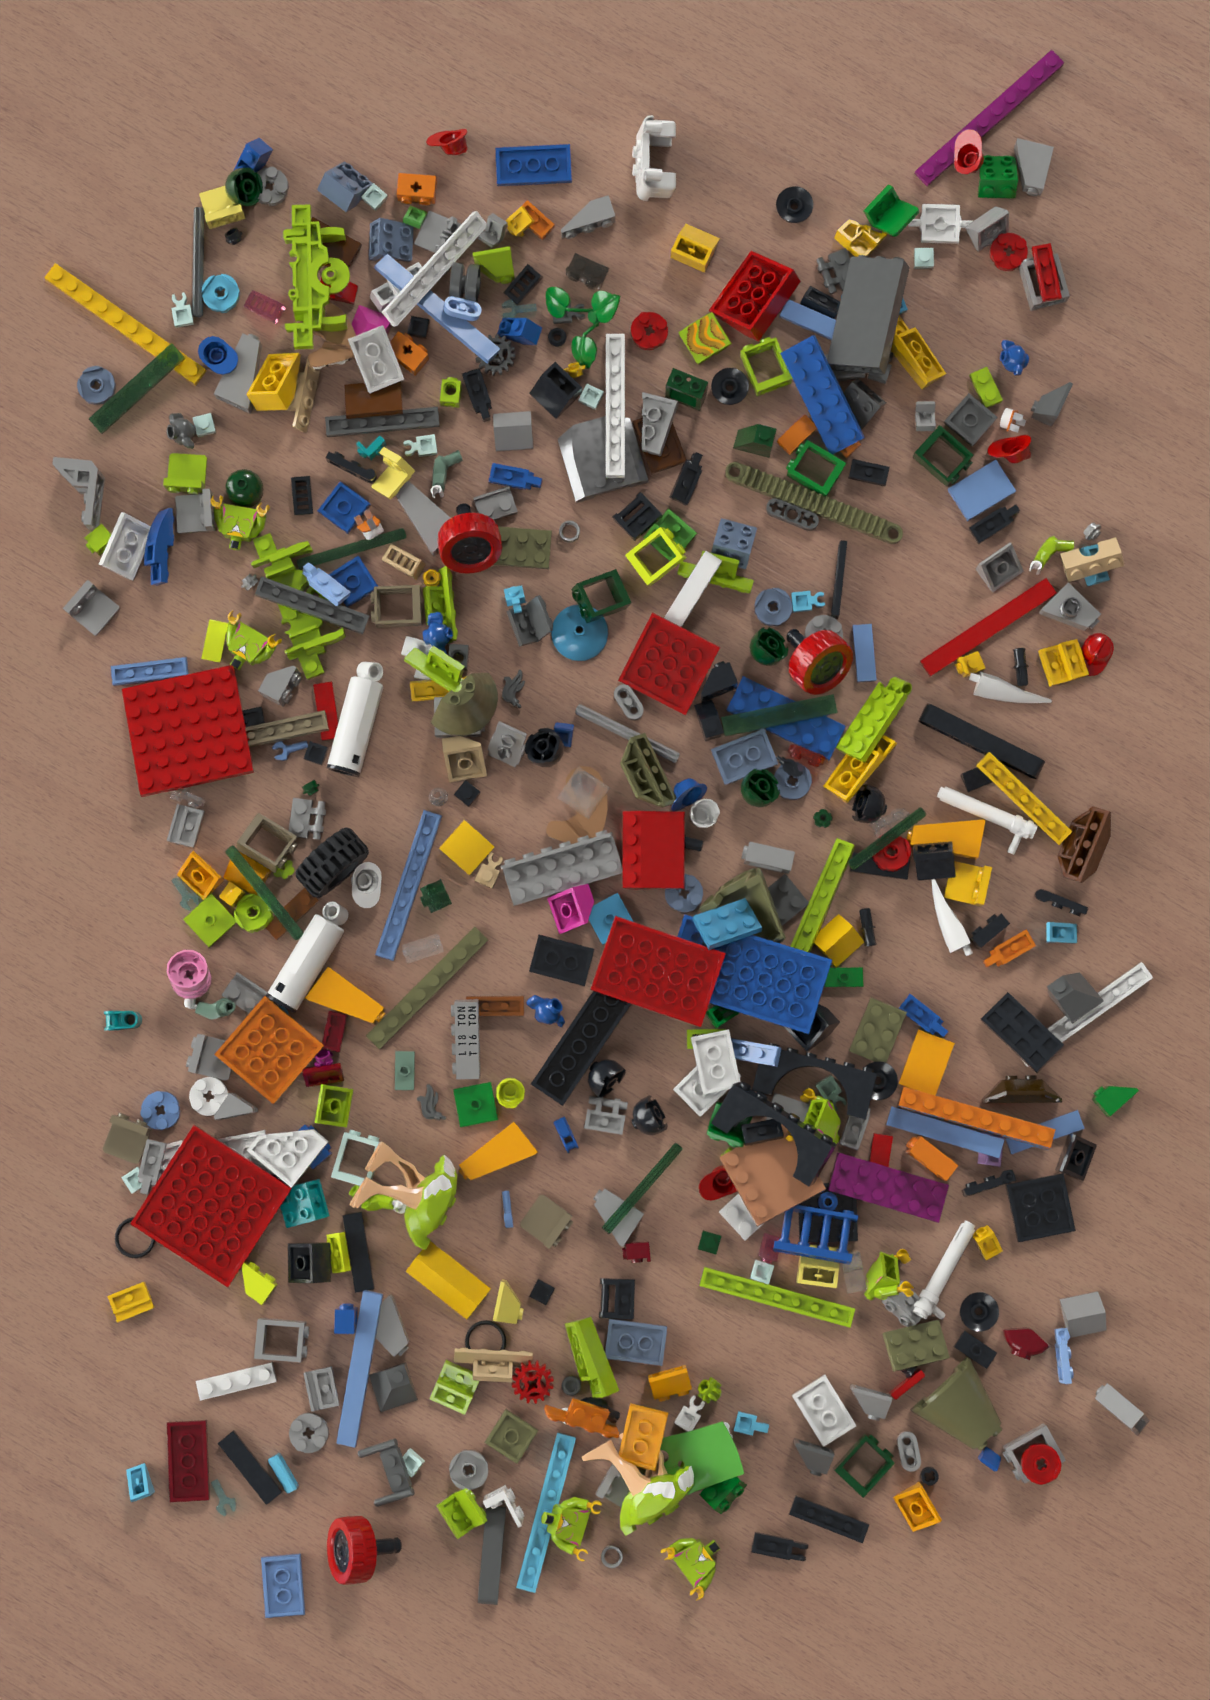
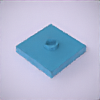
(603, 915)

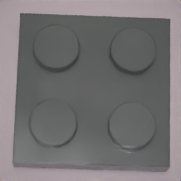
(970, 420)
(786, 898)

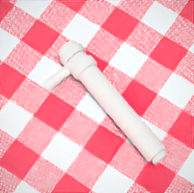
(1015, 824)
(929, 1296)

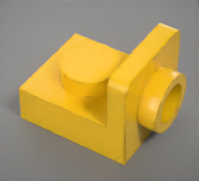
(519, 222)
(969, 664)
(231, 894)
(987, 1242)

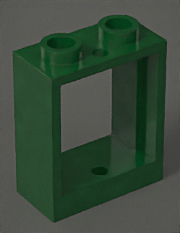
(686, 392)
(941, 433)
(616, 588)
(843, 1473)

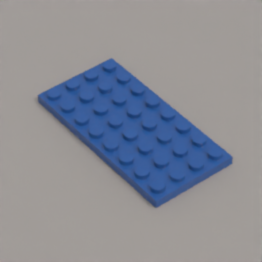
(767, 979)

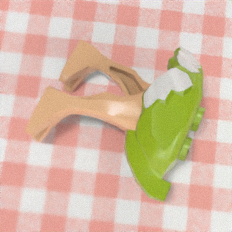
(424, 1197)
(649, 1493)

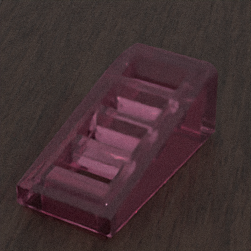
(273, 303)

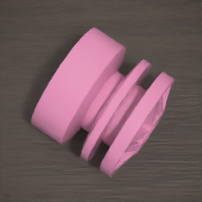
(187, 964)

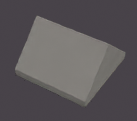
(988, 227)
(513, 431)
(1000, 567)
(233, 1107)
(1083, 1314)

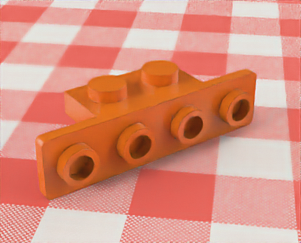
(584, 1415)

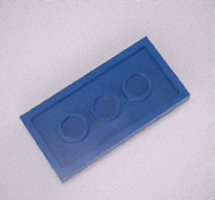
(533, 165)

